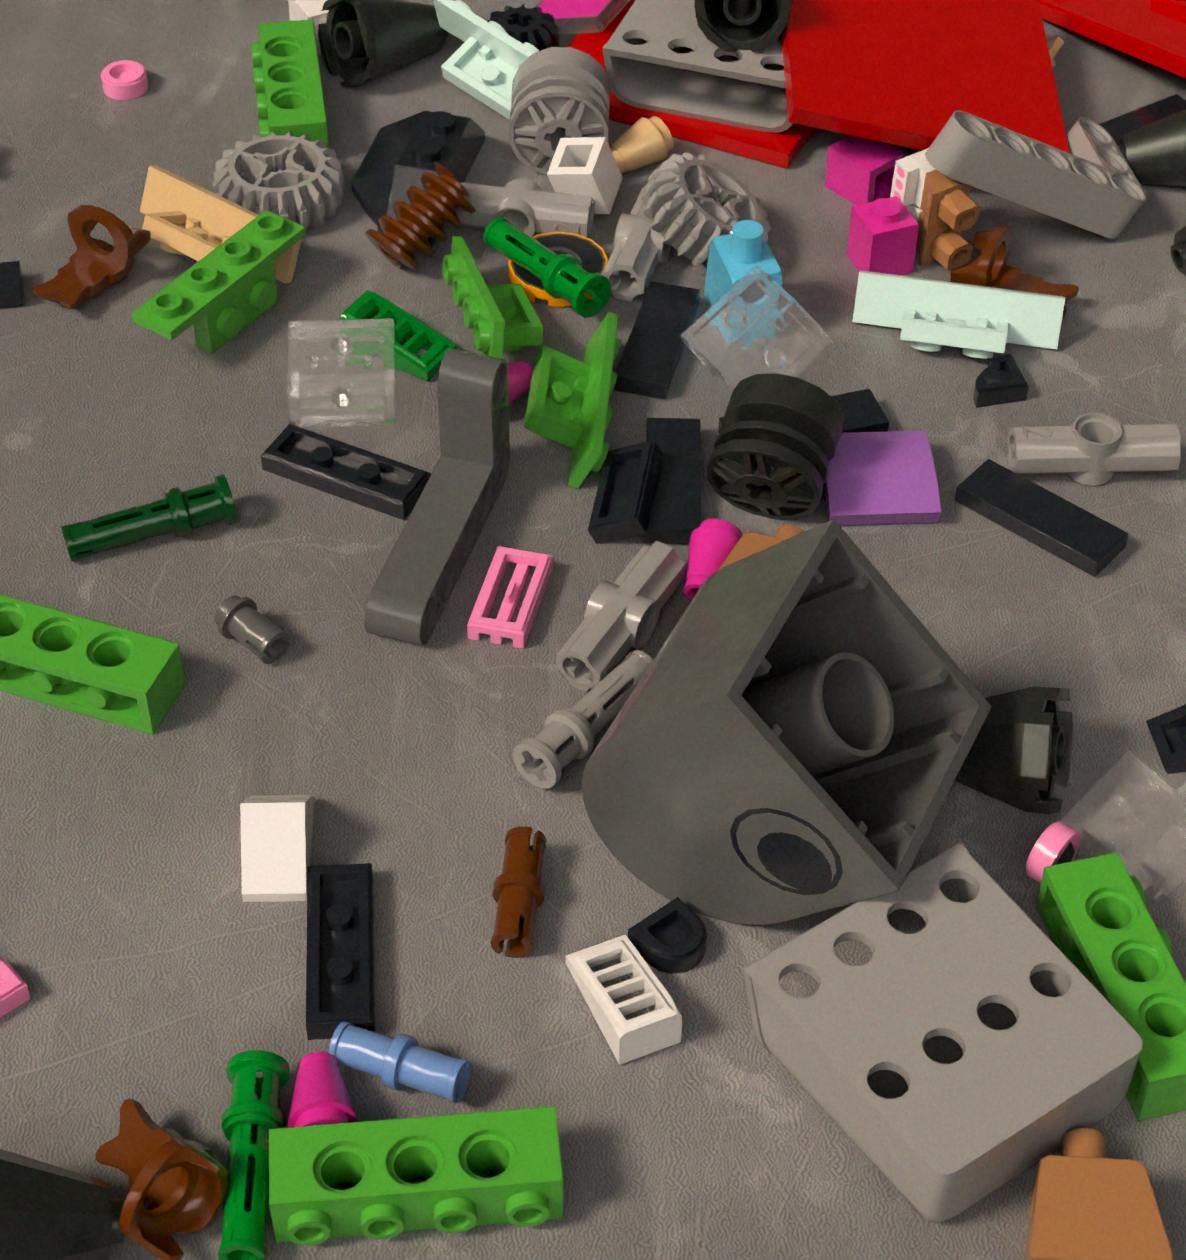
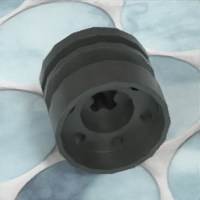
(775, 446)

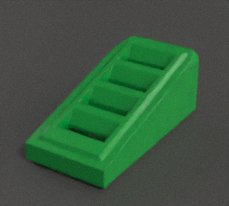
(407, 329)

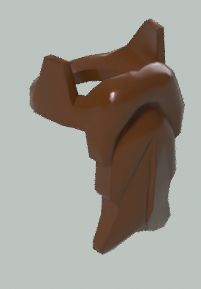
(95, 261)
(992, 269)
(172, 1173)

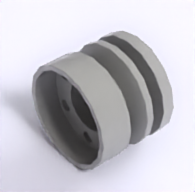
(553, 98)

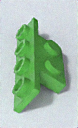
(224, 287)
(495, 312)
(572, 399)

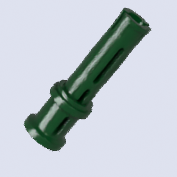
(176, 513)

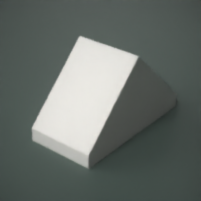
(276, 847)

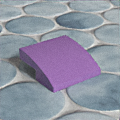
(882, 479)

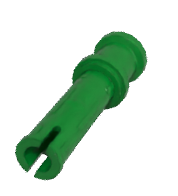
(510, 242)
(247, 1129)

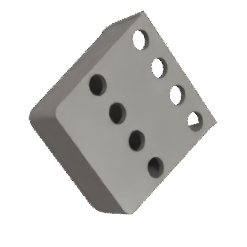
(670, 67)
(953, 1044)

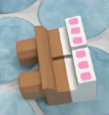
(940, 209)

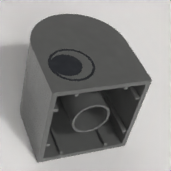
(784, 740)

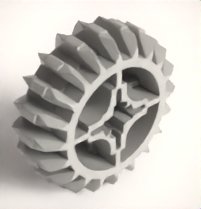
(283, 176)
(697, 202)

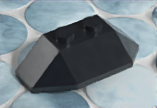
(407, 151)

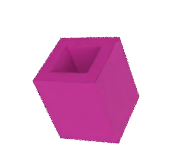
(861, 169)
(882, 237)

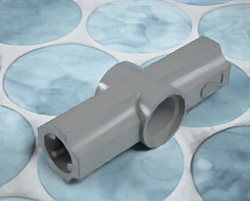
(529, 208)
(634, 253)
(1094, 448)
(621, 616)

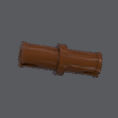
(518, 892)

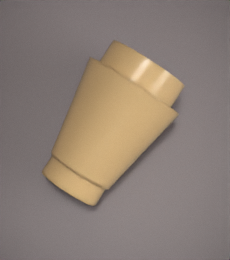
(642, 144)

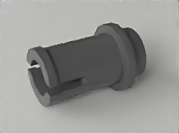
(242, 621)

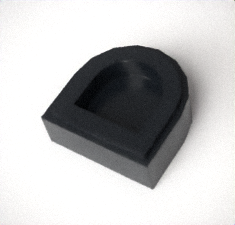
(670, 938)

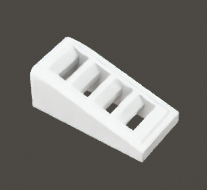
(637, 1035)

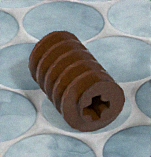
(422, 219)

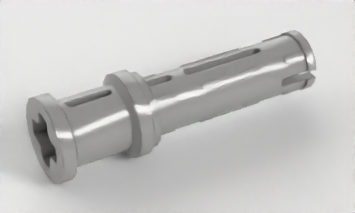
(572, 731)

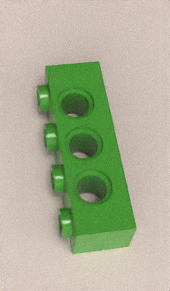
(288, 80)
(87, 665)
(1106, 932)
(386, 1153)

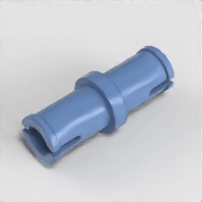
(400, 1062)

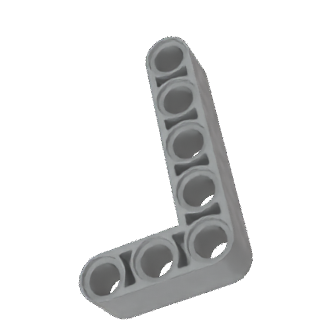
(1081, 187)

